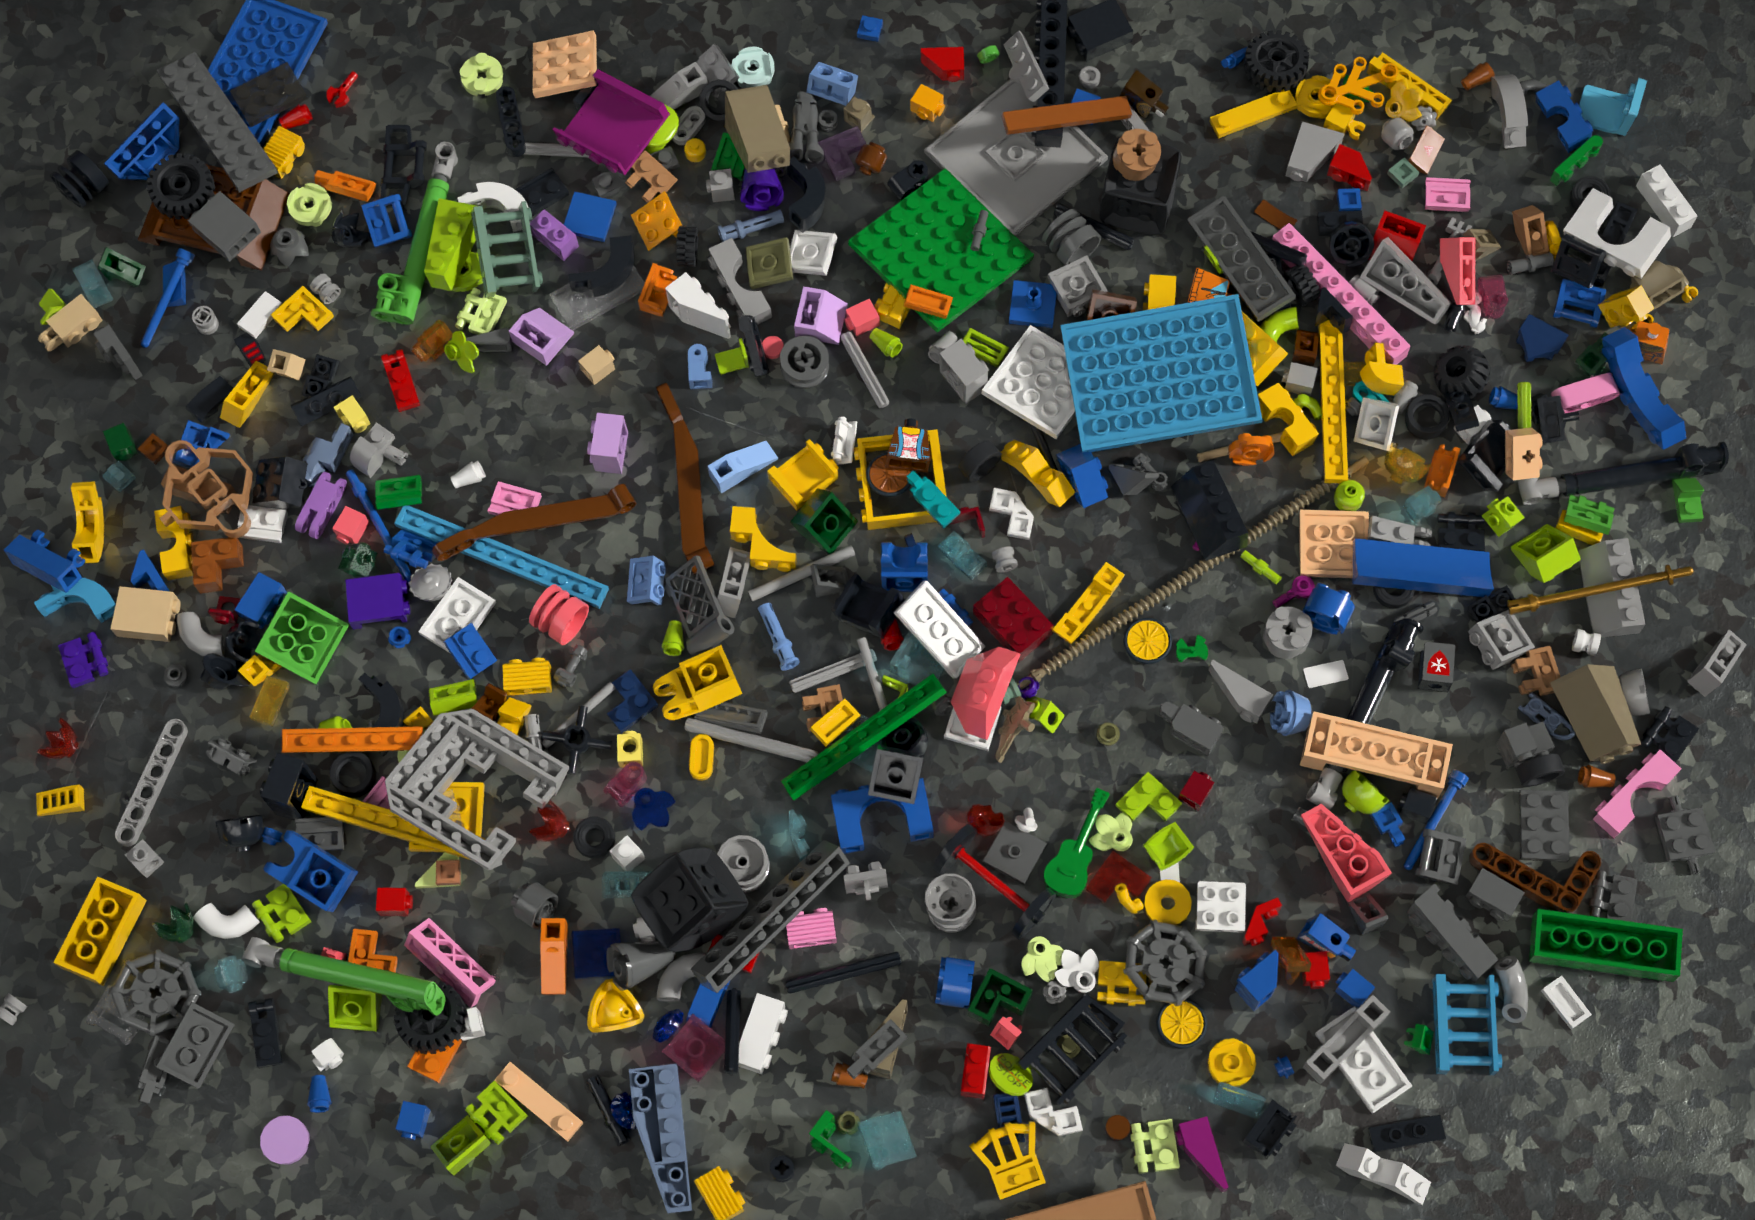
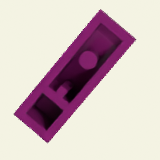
(1201, 1148)

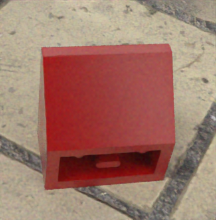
(1402, 231)

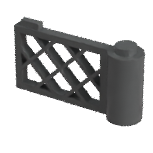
(709, 631)

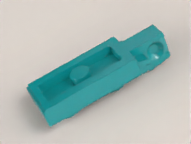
(932, 499)

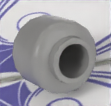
(1397, 134)

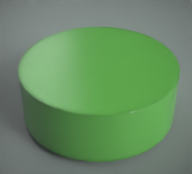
(988, 54)

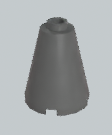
(636, 961)

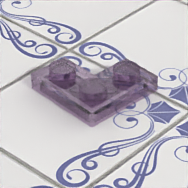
(839, 148)

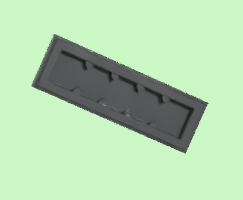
(734, 717)

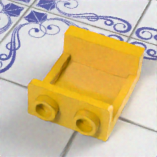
(804, 474)

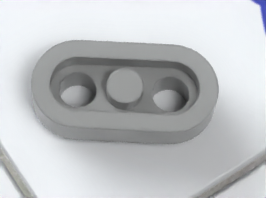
(687, 126)

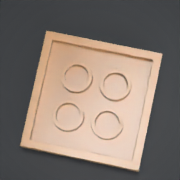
(564, 64)
(1328, 540)

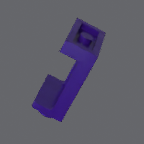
(376, 599)

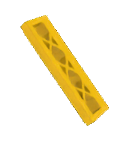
(1427, 100)

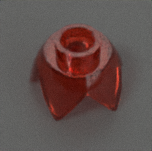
(62, 742)
(555, 824)

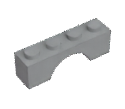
(727, 261)
(1346, 1039)

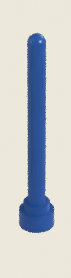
(183, 259)
(1456, 781)

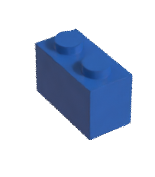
(260, 600)

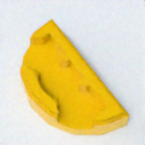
(1553, 237)

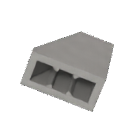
(1312, 150)

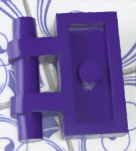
(76, 661)

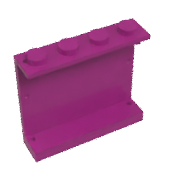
(614, 124)

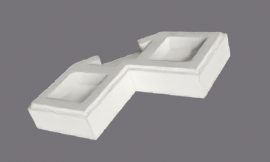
(1010, 503)
(1059, 1122)

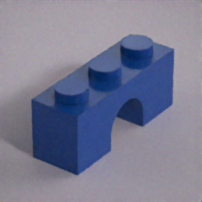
(1556, 100)

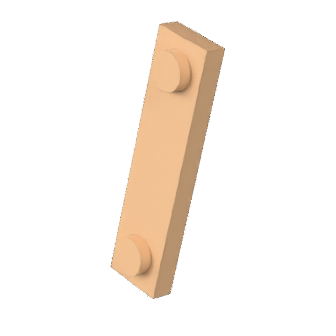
(538, 1101)

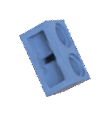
(832, 83)

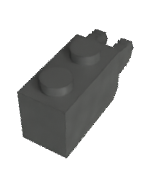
(1192, 726)

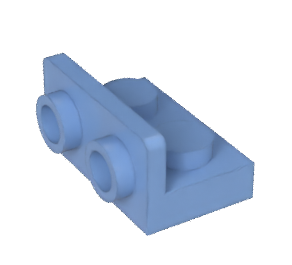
(646, 580)

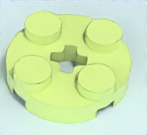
(476, 65)
(309, 216)

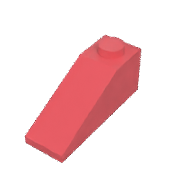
(1458, 263)

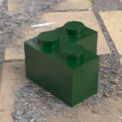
(995, 992)

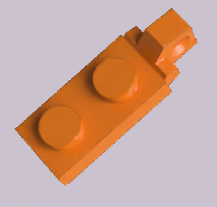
(346, 184)

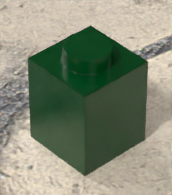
(120, 442)

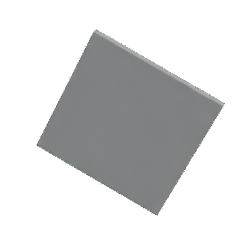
(1008, 170)

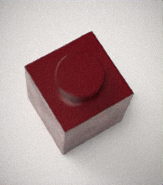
(1196, 790)

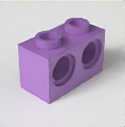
(554, 235)

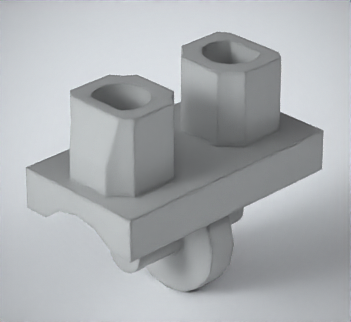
(867, 881)

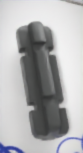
(1419, 613)

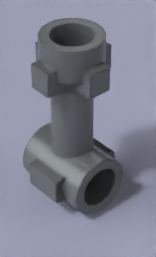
(1143, 462)
(565, 676)

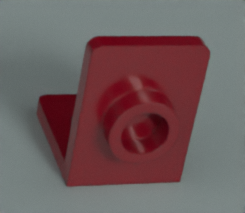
(968, 514)
(224, 616)

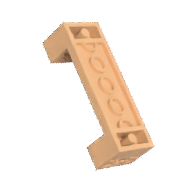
(1376, 752)

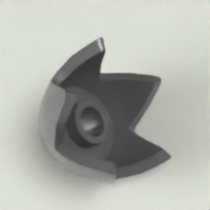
(287, 251)

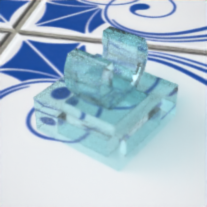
(118, 476)

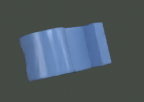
(697, 367)

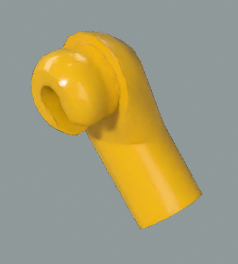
(1125, 900)

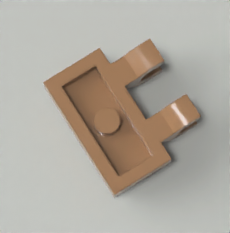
(653, 173)
(1543, 669)
(826, 698)

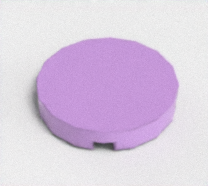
(284, 1140)

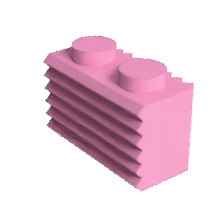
(811, 929)

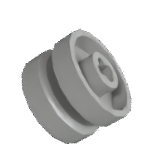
(748, 850)

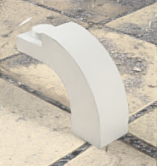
(495, 196)

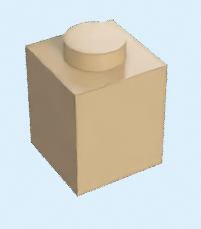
(286, 364)
(597, 364)

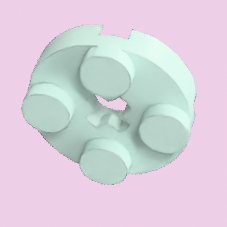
(760, 76)

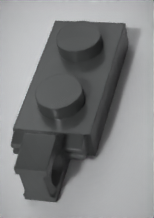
(876, 1049)
(152, 1078)

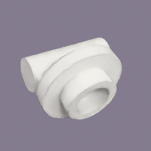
(1026, 822)

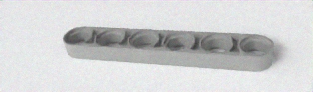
(148, 781)

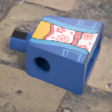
(1325, 935)

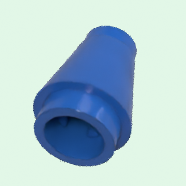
(1503, 398)
(319, 1095)

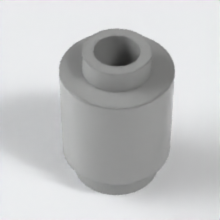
(1365, 289)

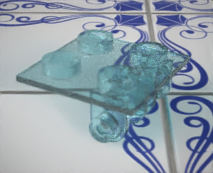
(887, 1140)

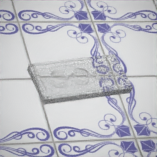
(583, 307)

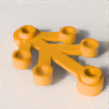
(1356, 86)

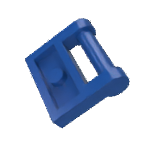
(379, 222)
(1582, 297)

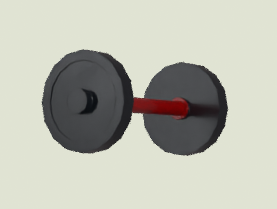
(955, 850)

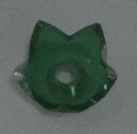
(180, 925)

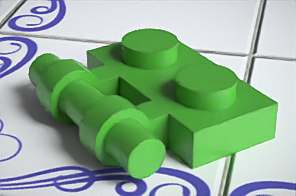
(1589, 514)

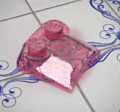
(695, 1048)

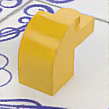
(1379, 375)

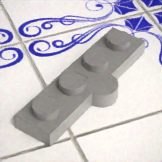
(1025, 67)

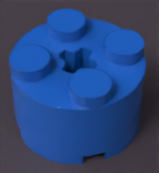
(1329, 609)
(955, 982)

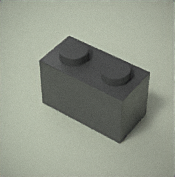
(1494, 895)

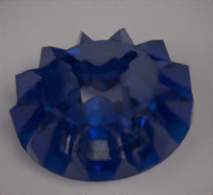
(667, 1025)
(620, 1114)

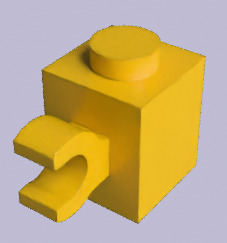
(1341, 120)

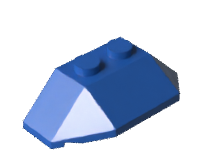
(146, 145)

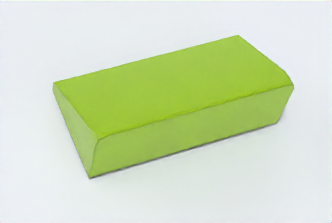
(453, 697)

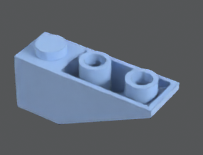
(740, 465)

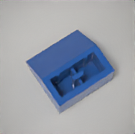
(1258, 984)

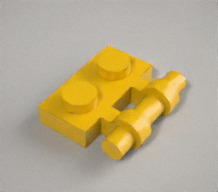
(1112, 976)

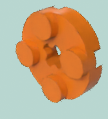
(1250, 449)

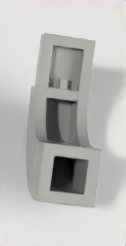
(1513, 110)

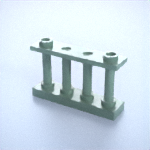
(488, 261)

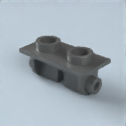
(238, 758)

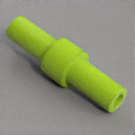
(1260, 567)

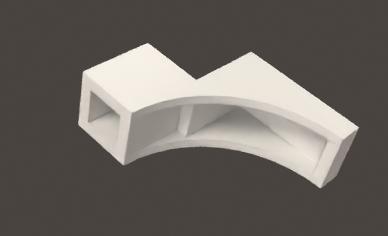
(1388, 1173)

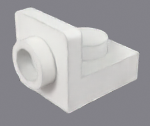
(473, 1025)

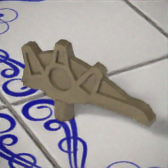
(1015, 721)

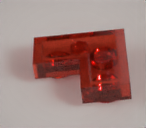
(1114, 872)

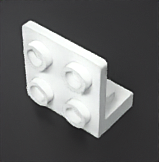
(1220, 906)

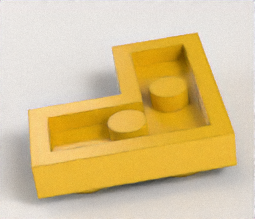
(302, 305)

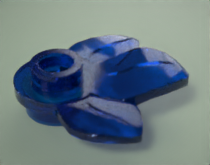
(654, 811)

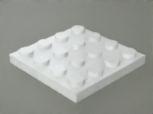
(1035, 383)

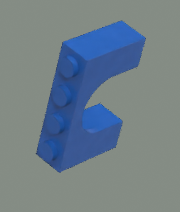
(850, 805)

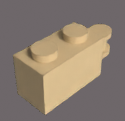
(70, 324)

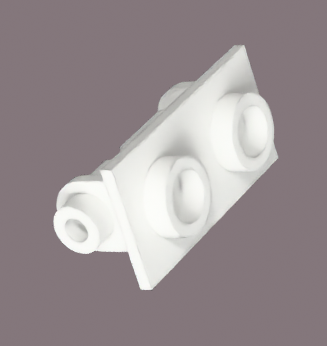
(844, 441)

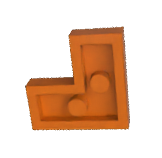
(363, 951)

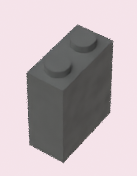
(224, 226)

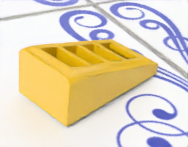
(77, 805)

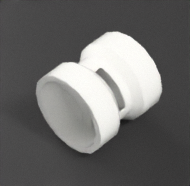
(1586, 642)

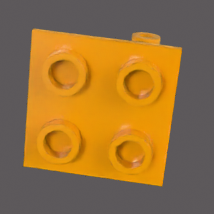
(656, 221)

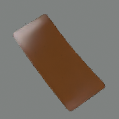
(1273, 215)

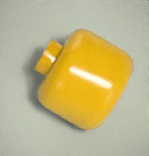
(695, 150)

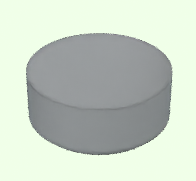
(1089, 77)

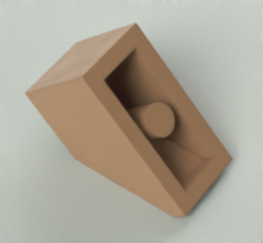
(1531, 230)

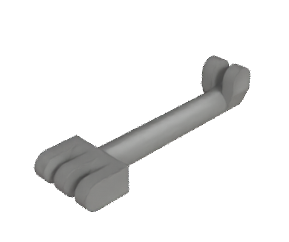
(1435, 273)

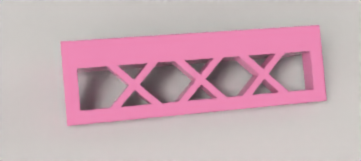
(444, 963)

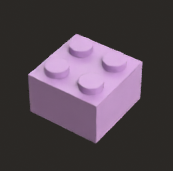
(608, 443)

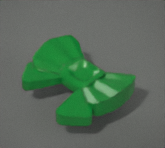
(1199, 650)

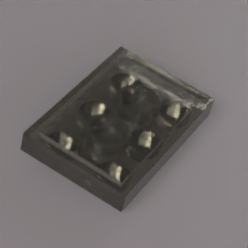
(268, 94)

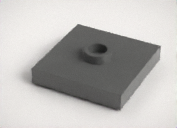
(1014, 853)

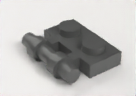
(1621, 896)

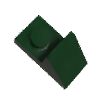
(118, 266)

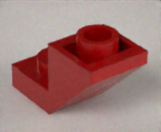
(1257, 930)

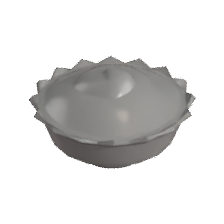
(430, 583)

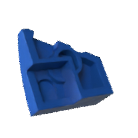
(199, 437)

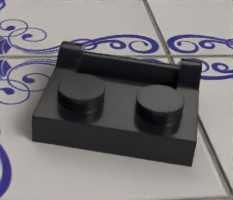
(1576, 268)

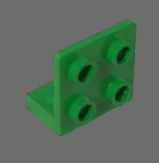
(824, 1129)

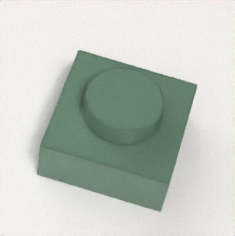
(1403, 172)

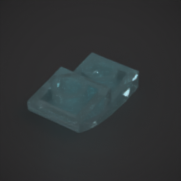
(962, 555)
(797, 830)

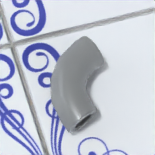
(196, 638)
(675, 976)
(1514, 989)

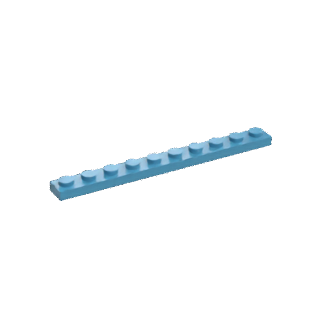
(505, 557)

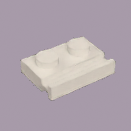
(266, 523)

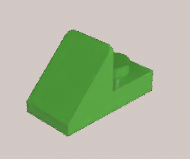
(1687, 499)

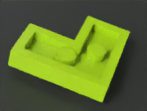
(1150, 793)

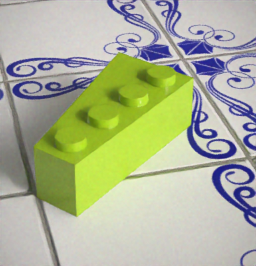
(449, 243)

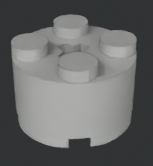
(1290, 620)

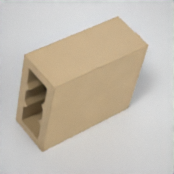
(145, 614)

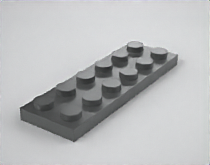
(1241, 258)

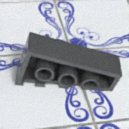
(1451, 934)

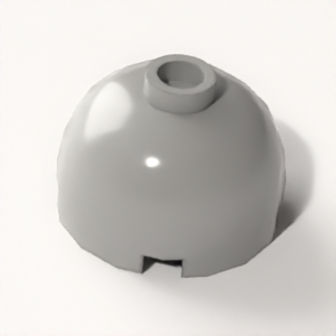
(1634, 690)

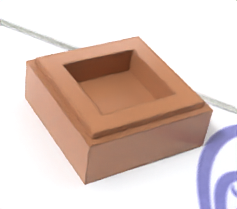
(448, 872)

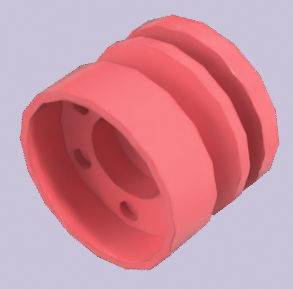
(558, 614)

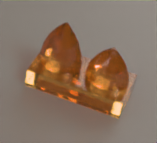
(1291, 957)

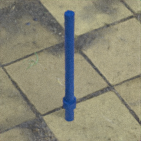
(360, 492)

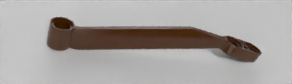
(688, 483)
(615, 502)

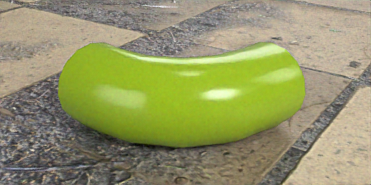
(1280, 322)

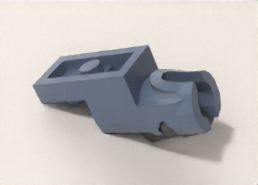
(325, 454)

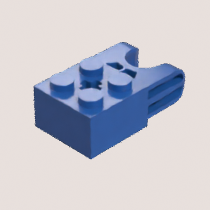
(903, 566)
(305, 873)

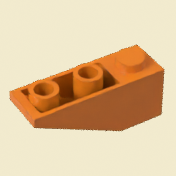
(553, 955)

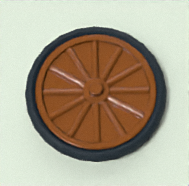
(884, 480)

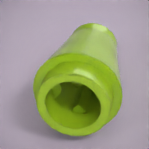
(886, 342)
(673, 641)

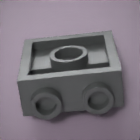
(115, 352)

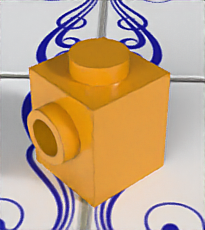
(927, 103)

